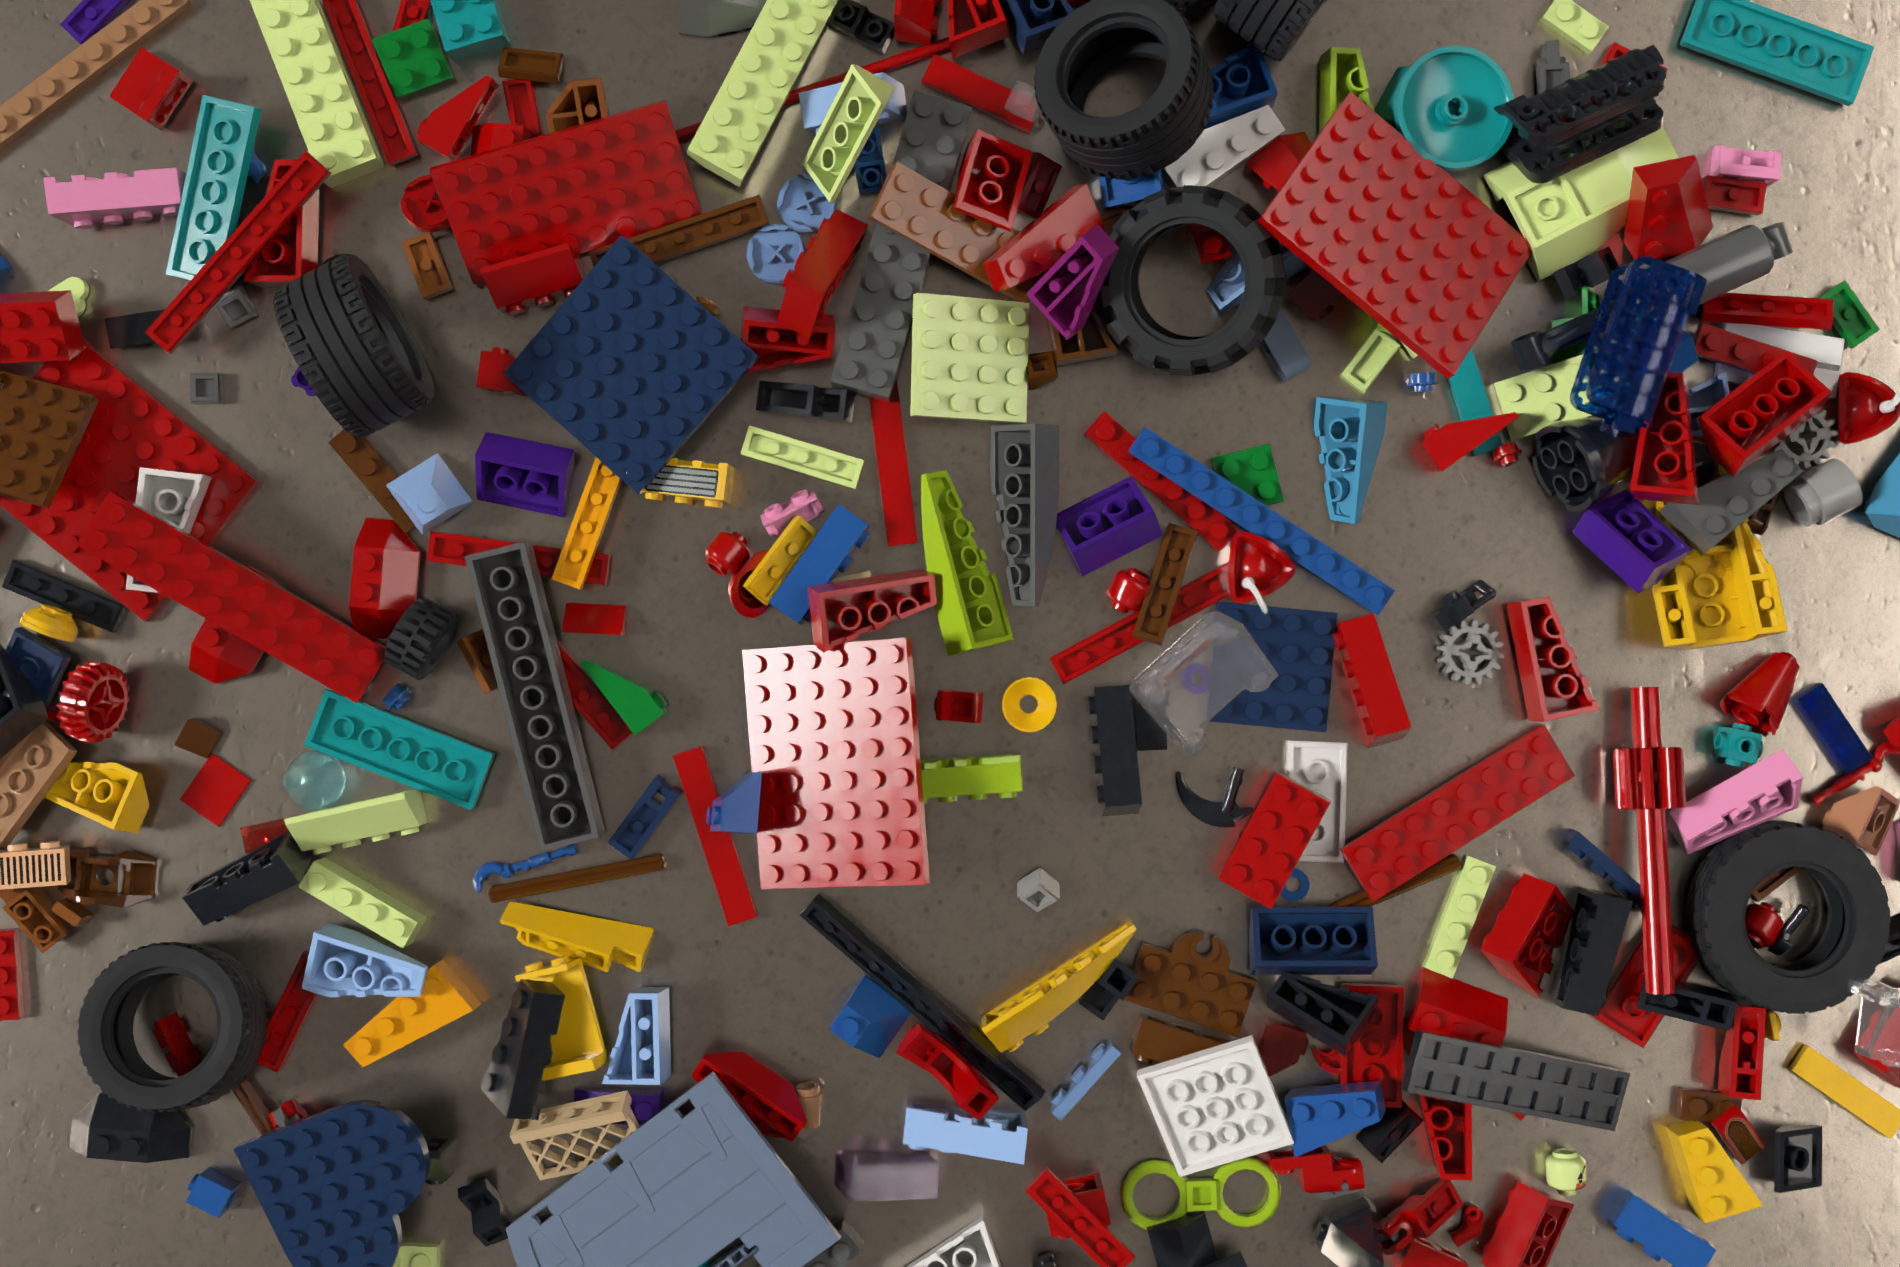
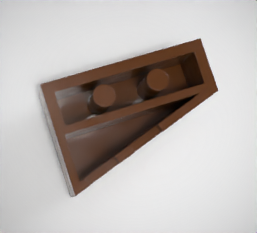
(1085, 345)

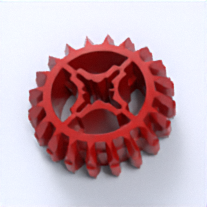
(93, 701)

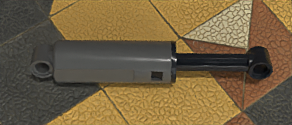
(1723, 262)

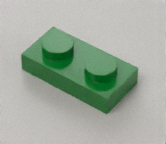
(1849, 315)

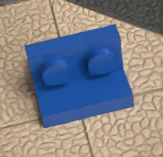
(1129, 191)

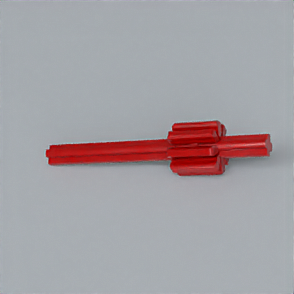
(1651, 781)

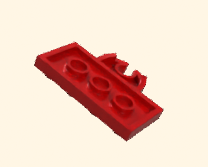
(1379, 1048)

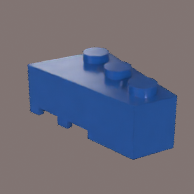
(1331, 1112)

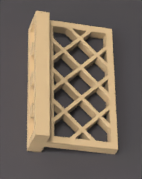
(573, 1119)

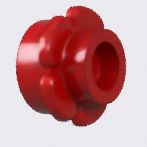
(1506, 454)

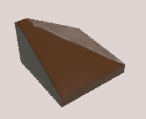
(1041, 369)

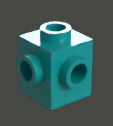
(1738, 745)

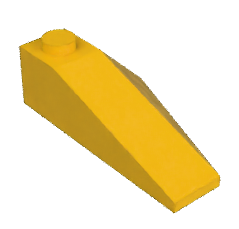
(103, 793)

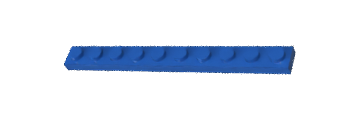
(1260, 520)

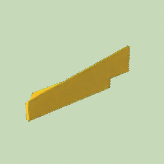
(578, 935)

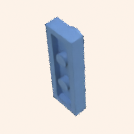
(1084, 1079)

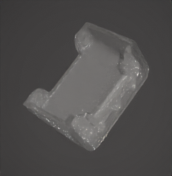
(1201, 677)

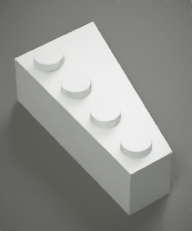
(1224, 149)
(966, 1248)

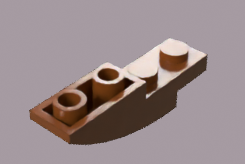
(33, 914)

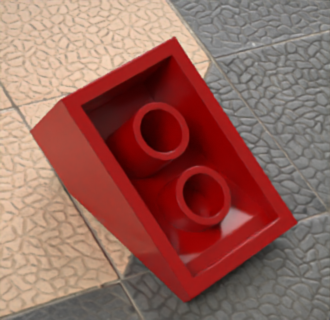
(991, 179)

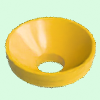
(51, 622)
(1029, 721)

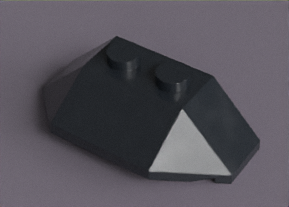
(126, 1134)

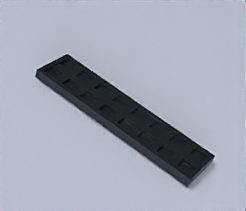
(1515, 1080)

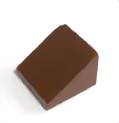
(198, 737)

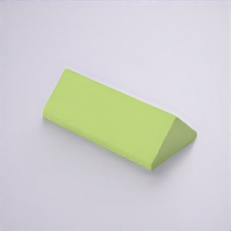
(846, 129)

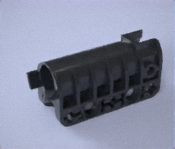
(1584, 113)

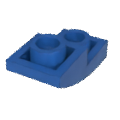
(870, 165)

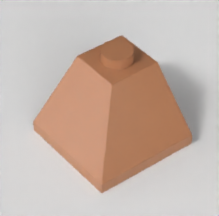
(1863, 818)

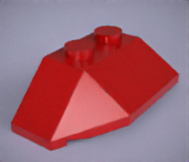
(382, 577)
(221, 654)
(759, 1091)

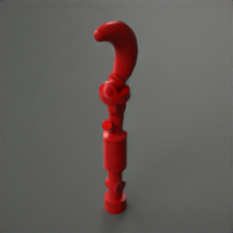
(1846, 781)

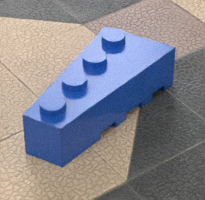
(1241, 85)

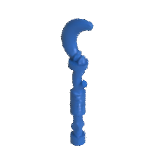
(507, 870)

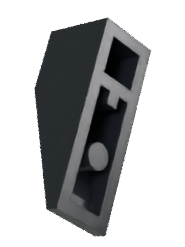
(1692, 1004)

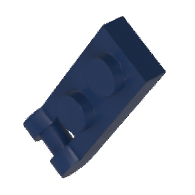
(644, 818)

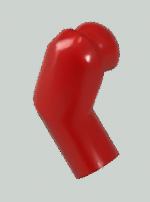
(1471, 1226)

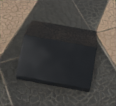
(1797, 1157)
(1183, 1242)

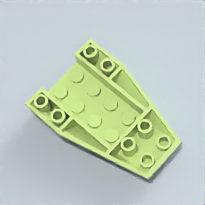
(1578, 209)

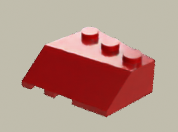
(1666, 209)

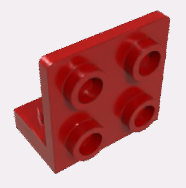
(151, 88)

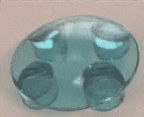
(315, 780)

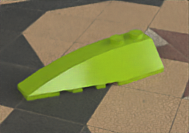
(966, 594)

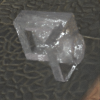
(1024, 104)

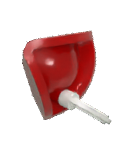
(1864, 407)
(1256, 568)

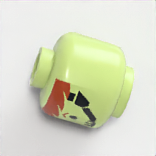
(1566, 1171)

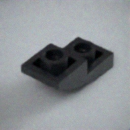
(862, 25)
(130, 329)

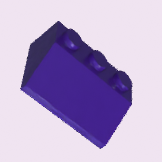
(524, 474)
(1107, 525)
(1631, 540)

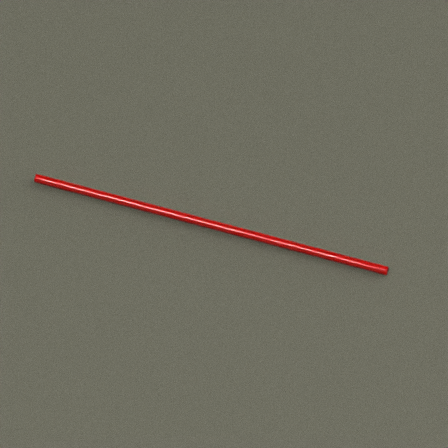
(874, 68)

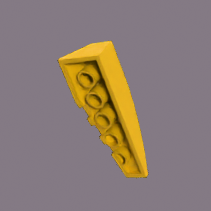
(1052, 994)

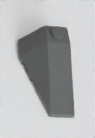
(717, 17)

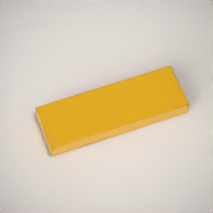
(780, 560)

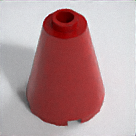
(1763, 694)

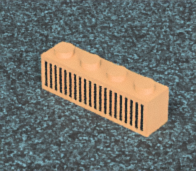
(34, 866)

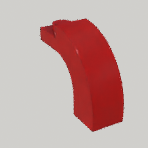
(951, 1070)

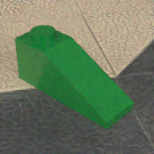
(631, 700)

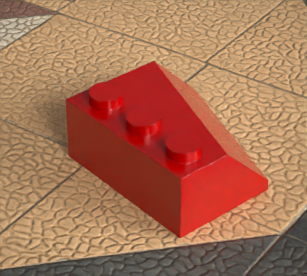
(1527, 933)

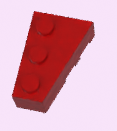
(780, 344)

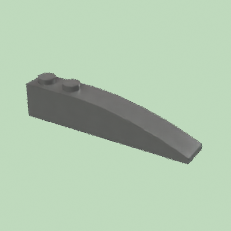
(1027, 498)

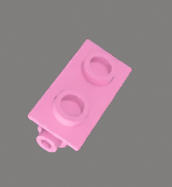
(780, 515)

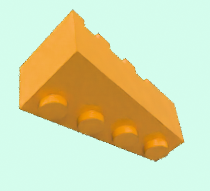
(411, 1018)

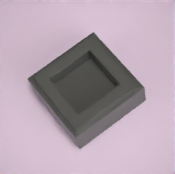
(206, 388)

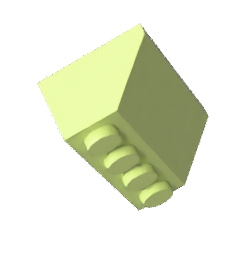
(358, 820)

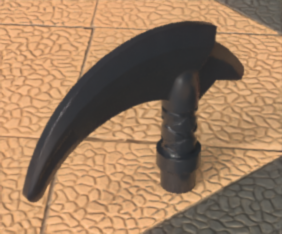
(1215, 813)

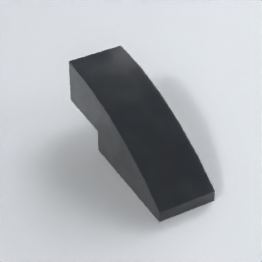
(806, 401)

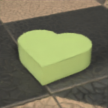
(79, 292)

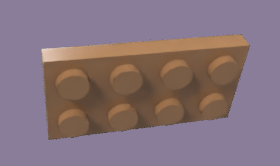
(28, 775)

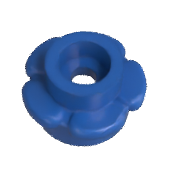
(1422, 381)
(396, 697)

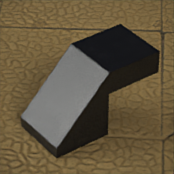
(1586, 272)
(1147, 731)
(1110, 987)
(487, 1211)

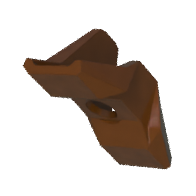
(131, 885)

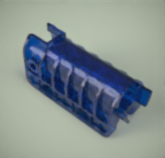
(1637, 342)

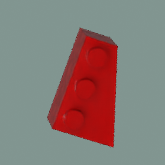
(975, 25)

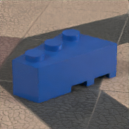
(1661, 1234)

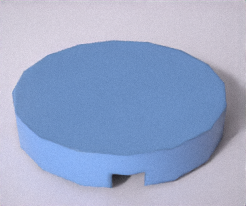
(803, 204)
(774, 252)

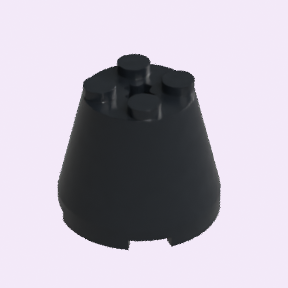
(1582, 462)

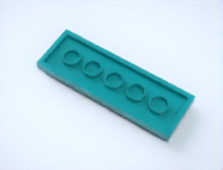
(1778, 47)
(213, 183)
(399, 749)

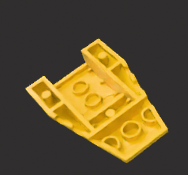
(1719, 596)

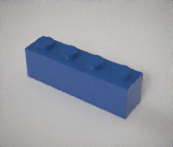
(821, 562)

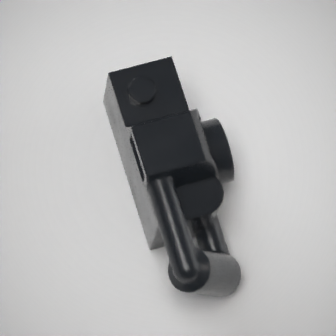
(1461, 605)

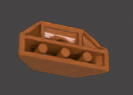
(577, 104)

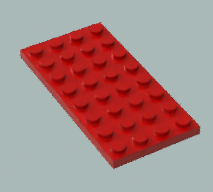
(569, 188)

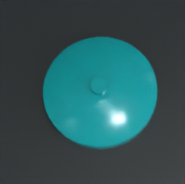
(1449, 105)

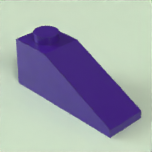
(645, 1100)

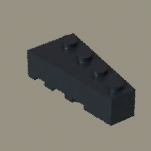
(248, 879)
(1591, 949)
(523, 1050)

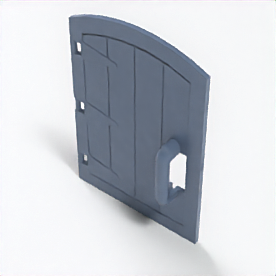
(679, 1198)

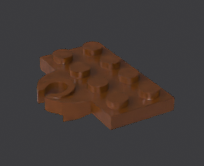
(1192, 984)

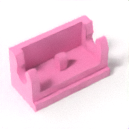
(1746, 164)

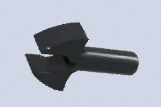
(1783, 942)

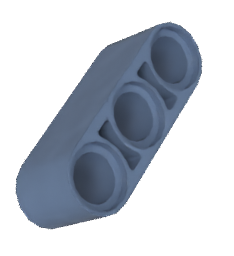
(1285, 349)

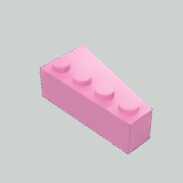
(115, 197)
(1738, 803)

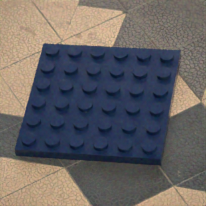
(631, 365)

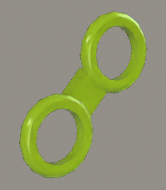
(1202, 1193)

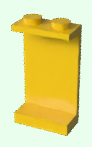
(578, 1039)

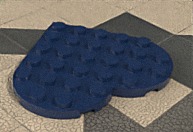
(338, 1183)

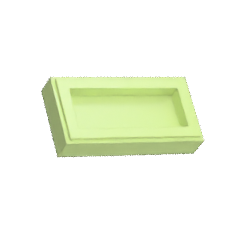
(1370, 360)

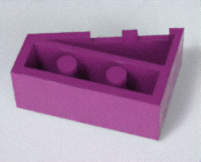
(1075, 281)

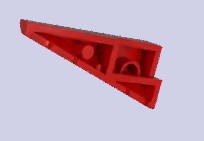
(1279, 159)

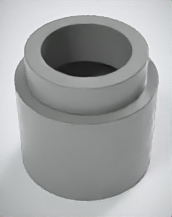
(1823, 493)

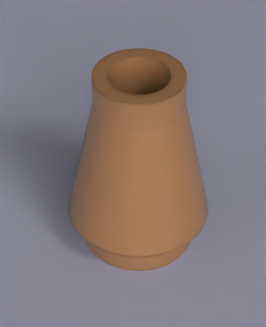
(810, 1098)

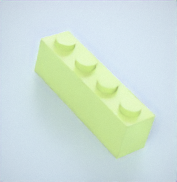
(362, 902)

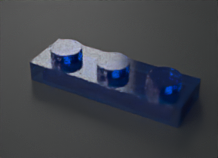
(1832, 728)

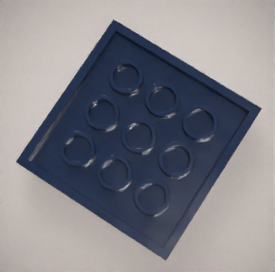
(1302, 654)

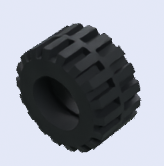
(421, 638)

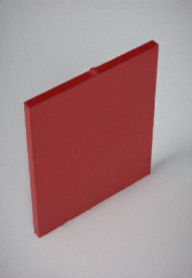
(215, 790)

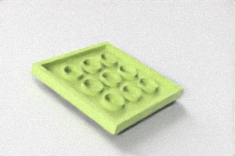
(969, 358)

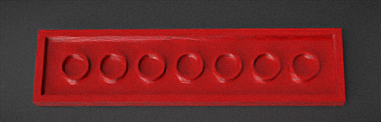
(1457, 812)

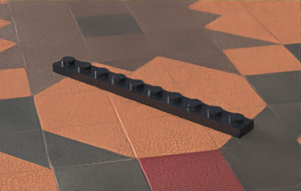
(922, 1002)

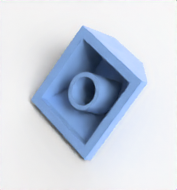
(429, 493)

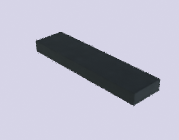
(66, 595)

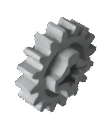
(1802, 448)
(1468, 663)

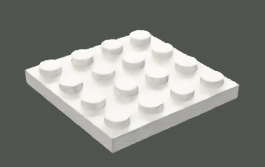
(1215, 1106)

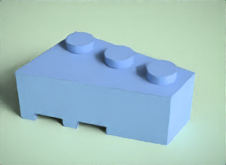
(643, 1040)

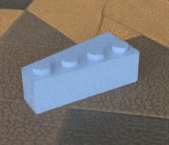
(953, 1130)

